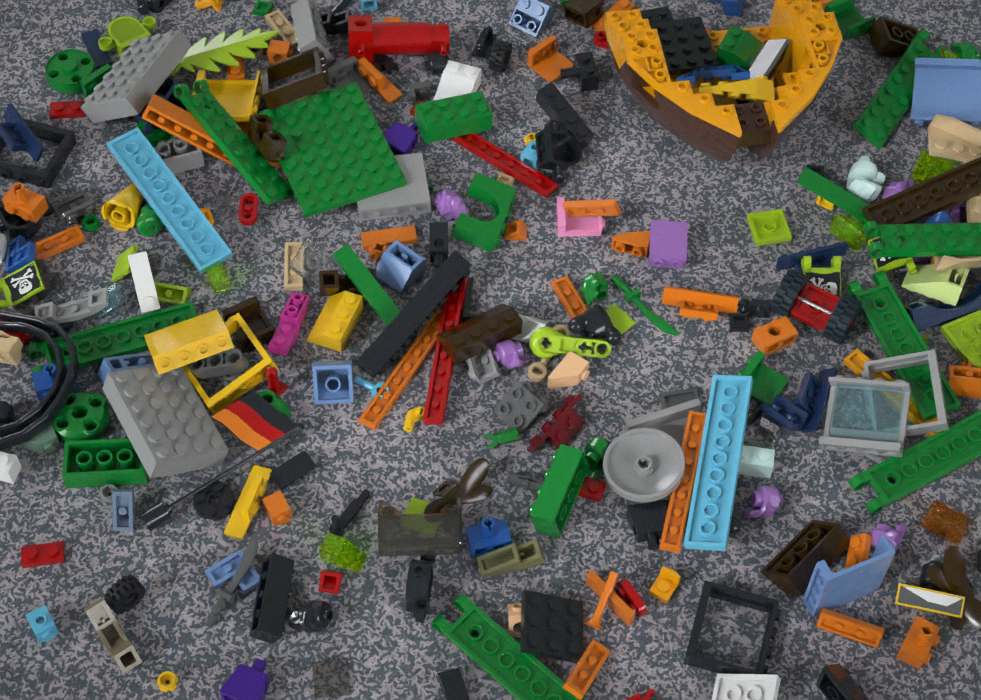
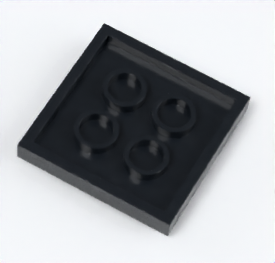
(551, 626)

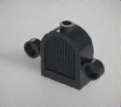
(556, 150)
(16, 225)
(419, 586)

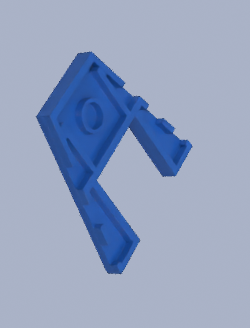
(708, 73)

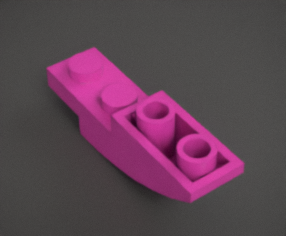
(290, 324)

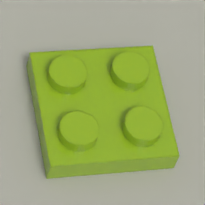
(769, 227)

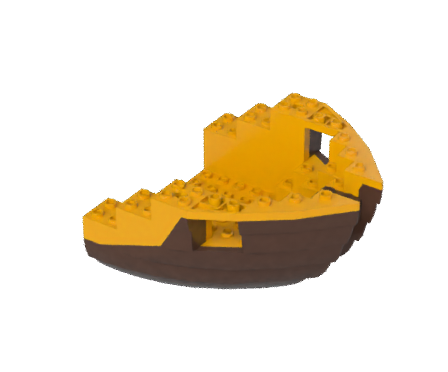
(723, 128)

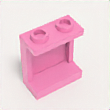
(577, 225)

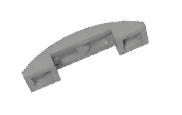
(75, 309)

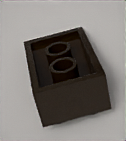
(891, 37)

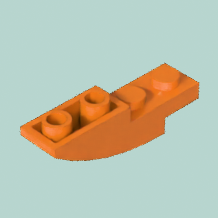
(632, 243)

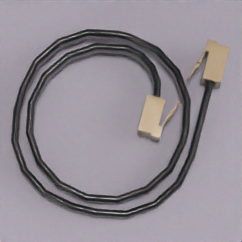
(63, 384)

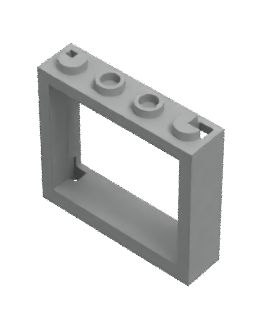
(913, 360)

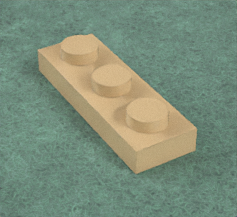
(279, 22)
(292, 280)

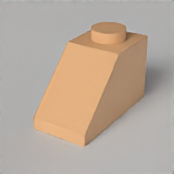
(569, 372)

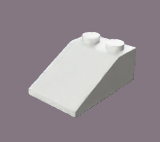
(458, 80)

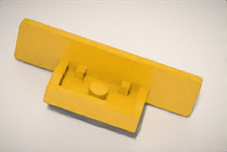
(248, 502)

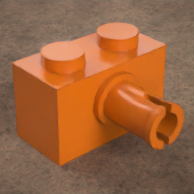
(25, 203)
(965, 380)
(918, 643)

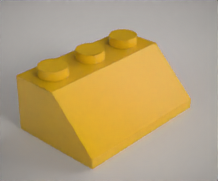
(337, 320)

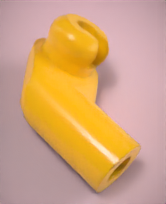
(413, 416)

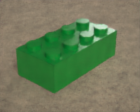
(453, 117)
(102, 463)
(559, 491)

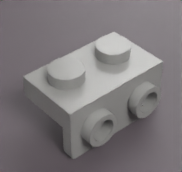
(483, 367)

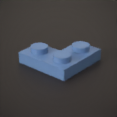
(227, 568)

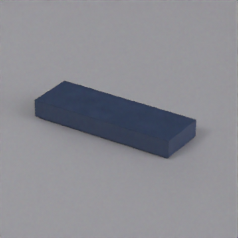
(99, 57)

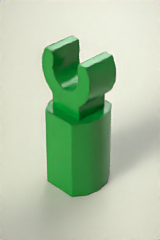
(502, 437)

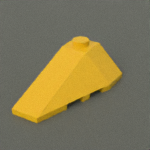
(755, 89)

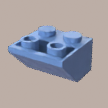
(532, 16)
(399, 267)

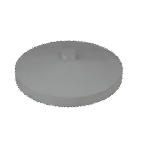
(644, 465)

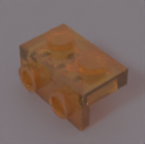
(945, 522)

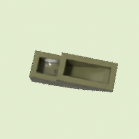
(511, 558)

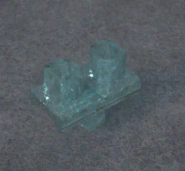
(115, 297)

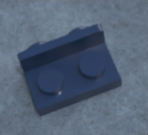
(785, 413)

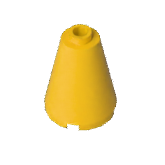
(123, 208)

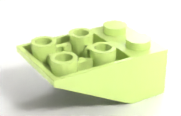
(940, 285)

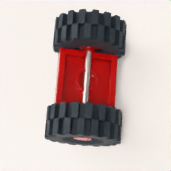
(815, 306)

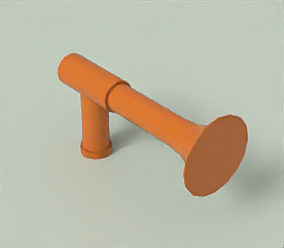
(595, 620)

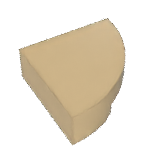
(506, 179)

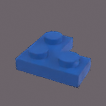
(19, 254)

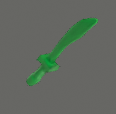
(634, 297)

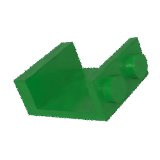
(849, 18)

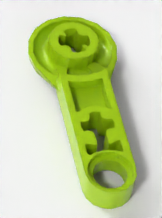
(563, 344)

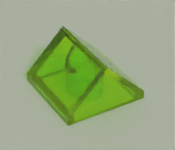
(930, 166)
(848, 231)

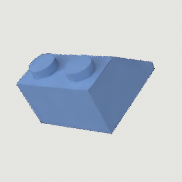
(333, 382)

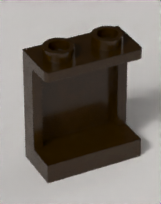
(256, 320)

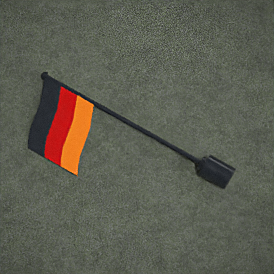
(254, 424)

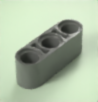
(227, 364)

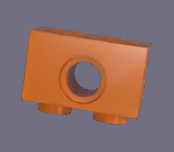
(774, 335)

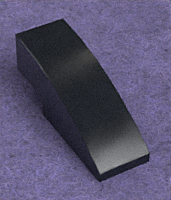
(335, 23)

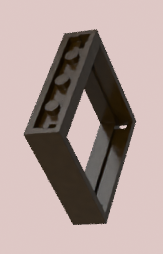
(298, 88)

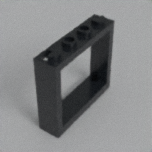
(64, 137)
(741, 598)

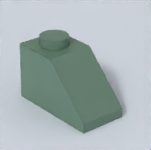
(43, 442)

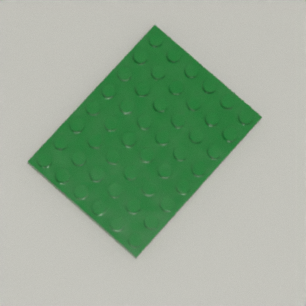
(334, 150)

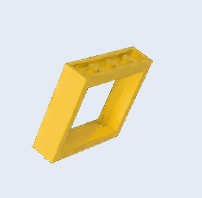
(244, 382)

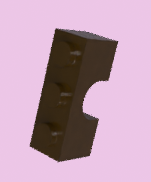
(270, 144)
(332, 283)

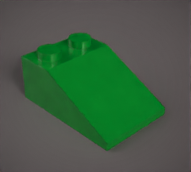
(738, 48)

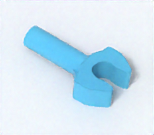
(370, 386)

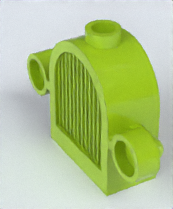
(124, 31)

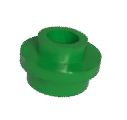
(93, 220)

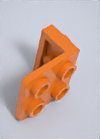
(546, 60)

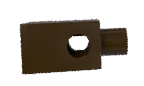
(583, 11)

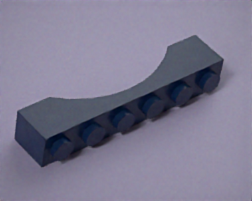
(929, 315)

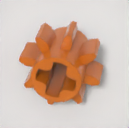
(377, 250)

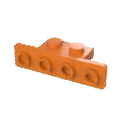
(378, 81)
(699, 303)

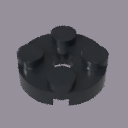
(211, 511)

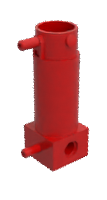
(395, 38)

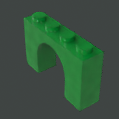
(486, 233)

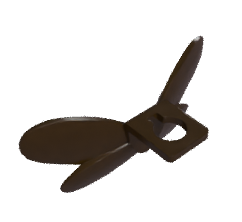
(468, 489)
(956, 582)

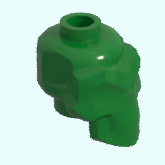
(966, 50)
(148, 222)
(594, 287)
(594, 455)

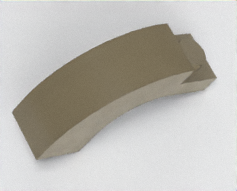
(112, 636)

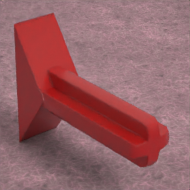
(274, 384)

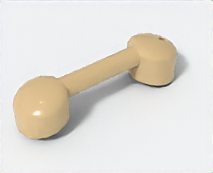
(538, 371)

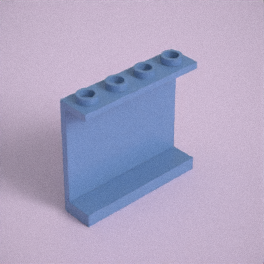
(947, 89)
(847, 585)

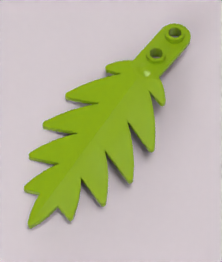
(219, 50)

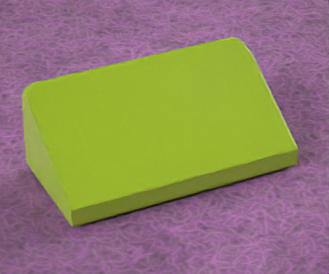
(172, 293)

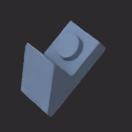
(123, 510)

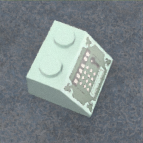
(757, 458)

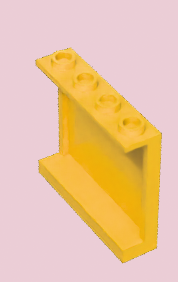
(237, 96)
(188, 341)

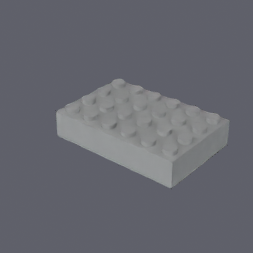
(136, 76)
(164, 420)

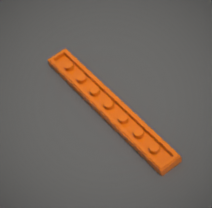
(402, 374)
(681, 496)

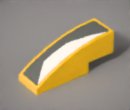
(930, 600)

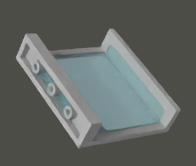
(866, 416)

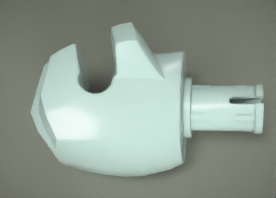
(864, 180)

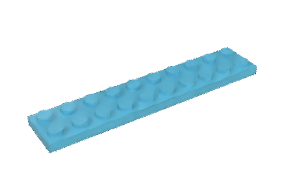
(169, 200)
(718, 463)

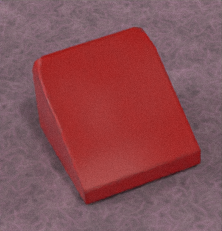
(330, 581)

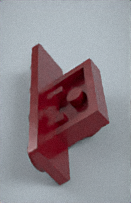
(561, 427)

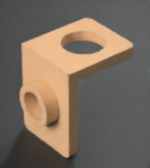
(514, 617)

